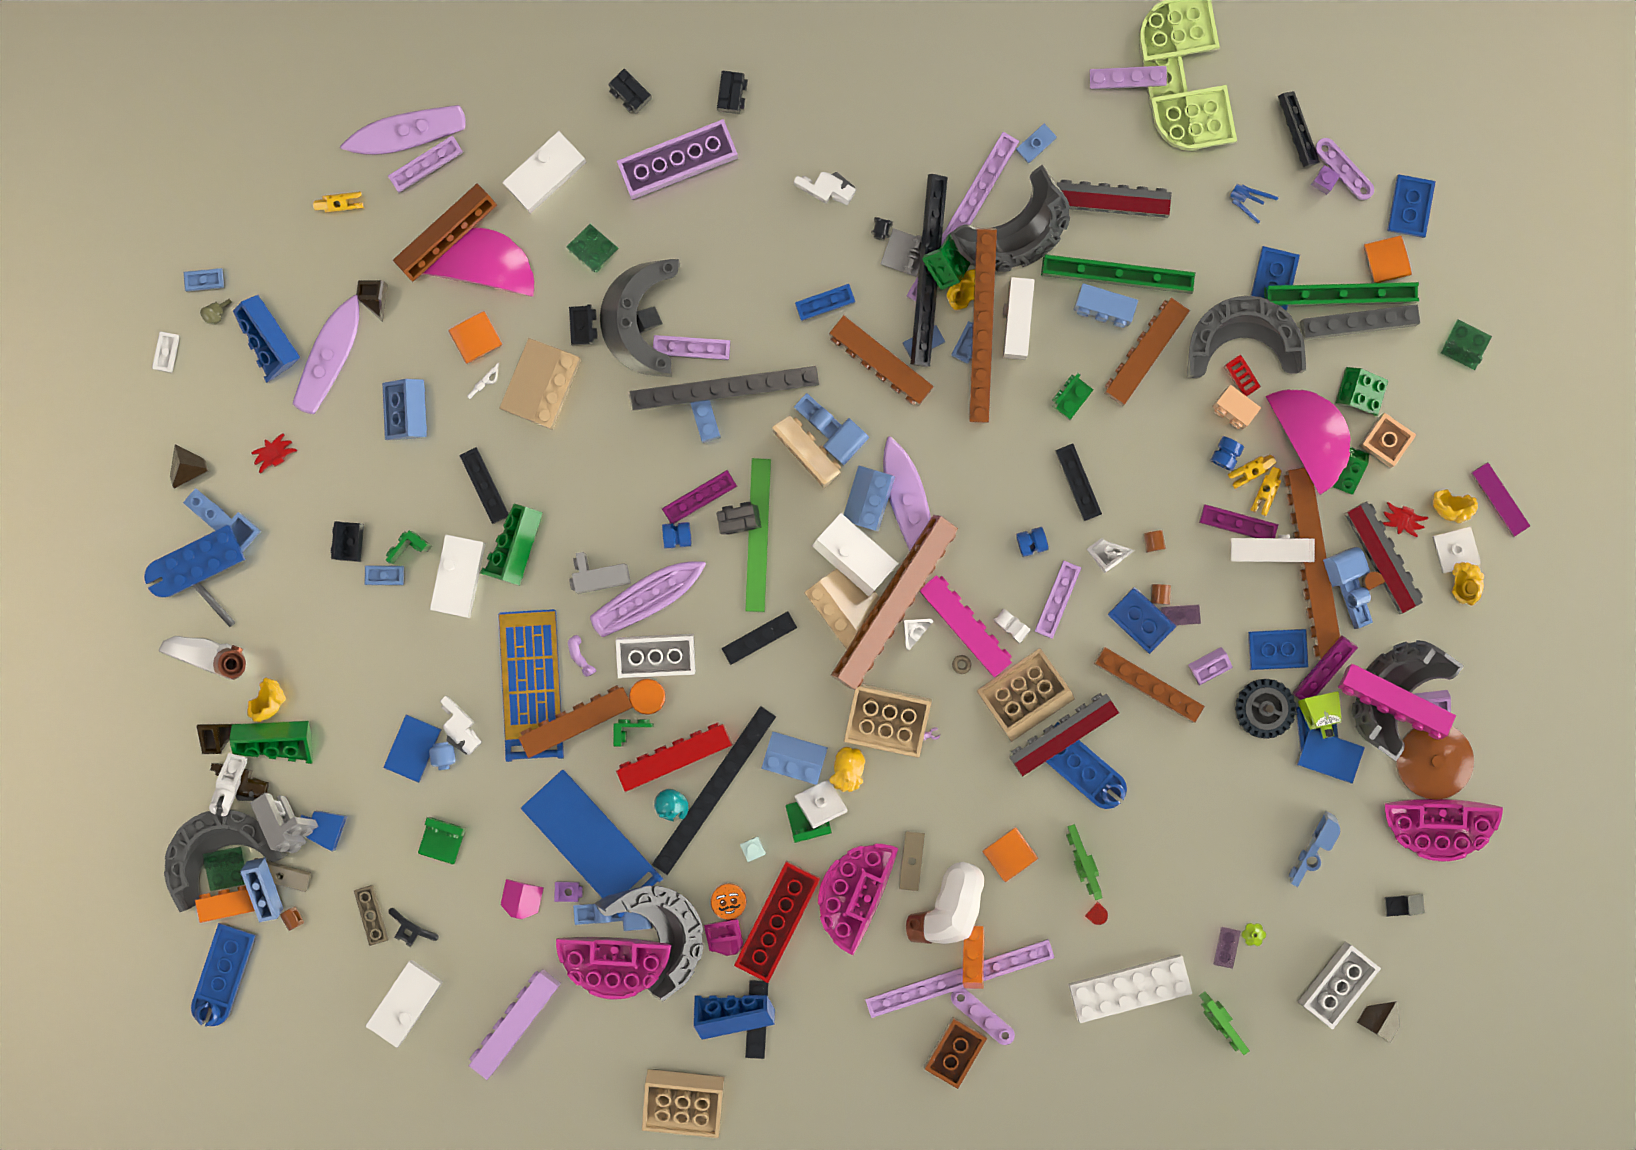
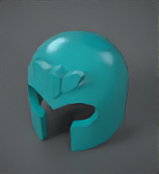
(670, 804)

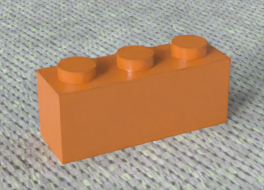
(224, 904)
(974, 959)

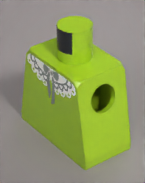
(1322, 712)

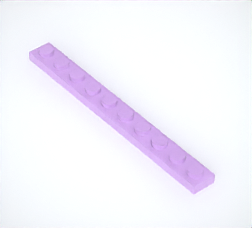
(979, 190)
(953, 979)

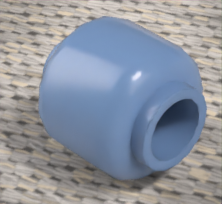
(442, 755)

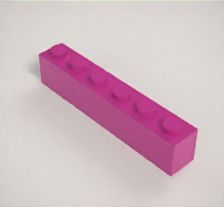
(965, 626)
(1397, 701)

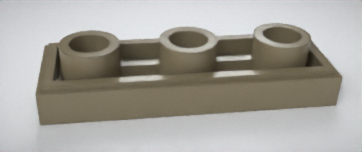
(911, 873)
(291, 877)
(367, 903)

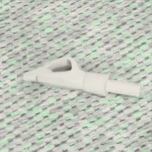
(485, 380)

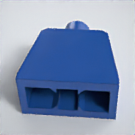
(328, 830)

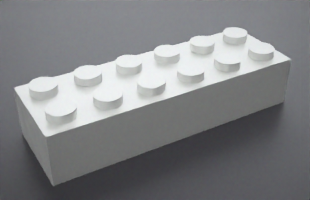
(1130, 988)

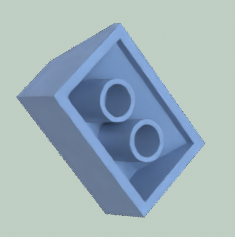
(404, 409)
(868, 498)
(794, 758)

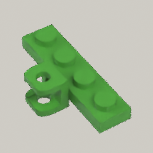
(1084, 864)
(1220, 1020)

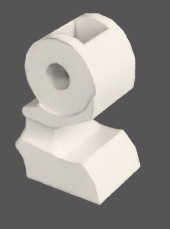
(1012, 625)

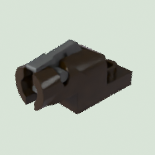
(249, 788)

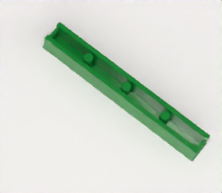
(1118, 274)
(1342, 294)

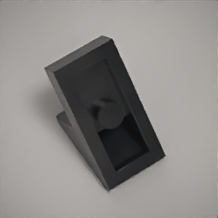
(648, 319)
(1404, 905)

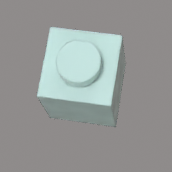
(753, 849)

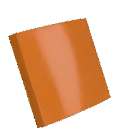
(1387, 259)
(475, 337)
(1010, 854)

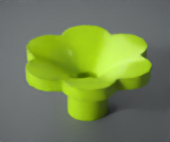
(1250, 930)

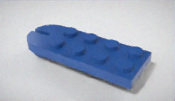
(194, 563)
(1089, 774)
(221, 974)

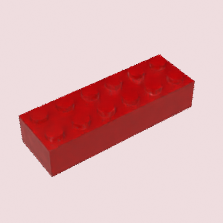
(675, 757)
(777, 921)

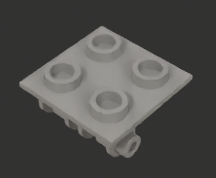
(903, 252)

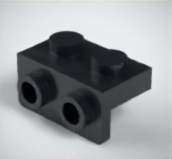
(581, 325)
(347, 541)

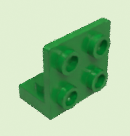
(946, 264)
(1362, 390)
(1072, 398)
(1353, 472)
(406, 539)
(620, 736)
(800, 825)
(441, 840)

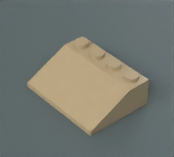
(540, 383)
(806, 451)
(841, 605)
(1026, 694)
(888, 720)
(682, 1103)

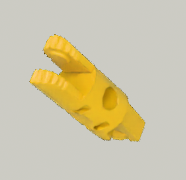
(329, 205)
(1259, 466)
(1269, 482)

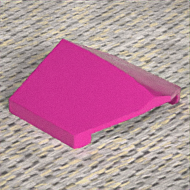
(521, 899)
(724, 937)

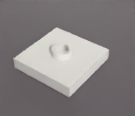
(1456, 548)
(820, 803)

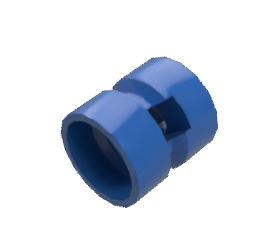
(1227, 453)
(676, 535)
(1032, 541)

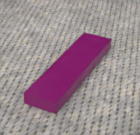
(699, 497)
(1500, 499)
(1237, 523)
(1325, 668)

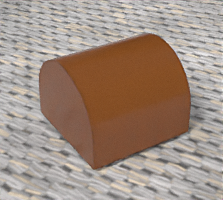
(1154, 541)
(1372, 580)
(1160, 594)
(291, 918)

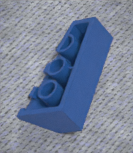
(265, 337)
(731, 1015)

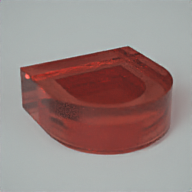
(1097, 914)

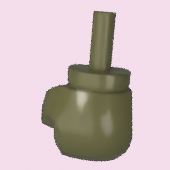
(213, 312)

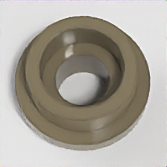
(967, 664)

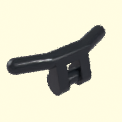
(416, 930)

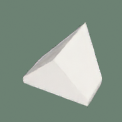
(1108, 554)
(914, 630)

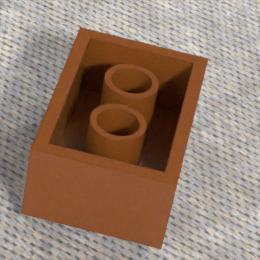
(955, 1052)

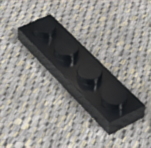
(1298, 129)
(1078, 482)
(484, 485)
(759, 638)
(756, 1037)

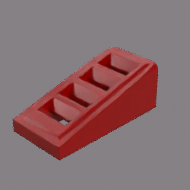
(1239, 359)

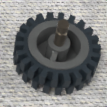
(1265, 708)

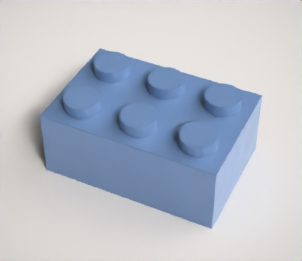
(1105, 305)

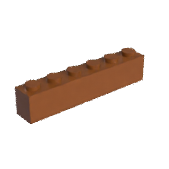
(444, 232)
(1147, 351)
(881, 360)
(1149, 685)
(575, 722)

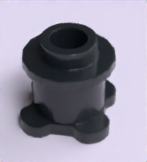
(881, 228)

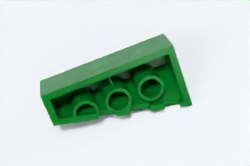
(513, 545)
(273, 740)

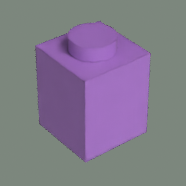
(1325, 179)

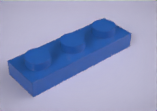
(825, 302)

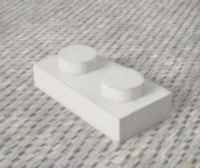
(165, 352)

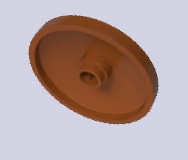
(1435, 766)

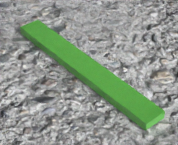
(758, 537)

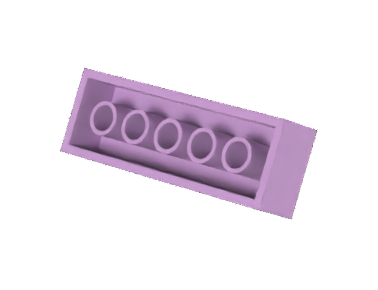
(677, 159)
(518, 1019)

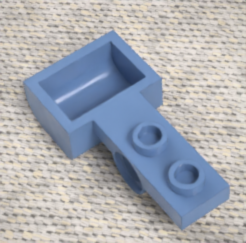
(843, 439)
(216, 518)
(1344, 572)
(1324, 837)
(590, 914)

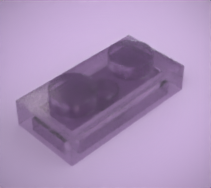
(1183, 614)
(1226, 947)

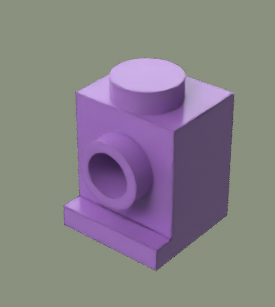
(561, 886)

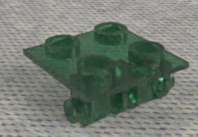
(592, 248)
(1466, 344)
(224, 868)

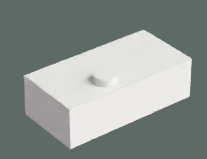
(544, 172)
(1018, 318)
(1272, 549)
(855, 554)
(457, 576)
(655, 655)
(1339, 985)
(404, 1003)

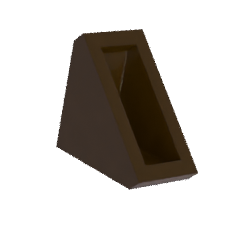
(373, 295)
(185, 466)
(213, 737)
(1381, 1019)

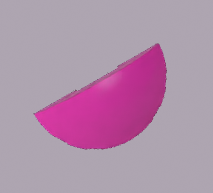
(486, 260)
(1315, 432)
(1443, 826)
(853, 892)
(613, 965)

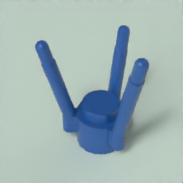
(1242, 192)

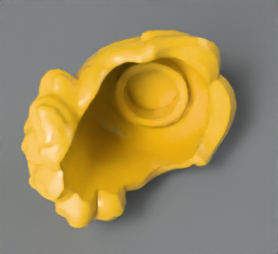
(963, 292)
(1454, 507)
(1468, 583)
(268, 701)
(848, 769)

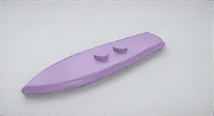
(406, 130)
(327, 356)
(907, 492)
(646, 597)

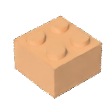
(1236, 407)
(1387, 440)

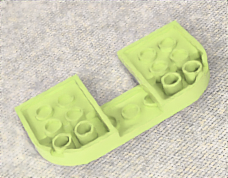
(1183, 117)

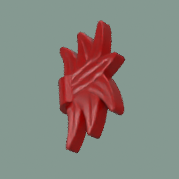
(273, 452)
(1403, 519)

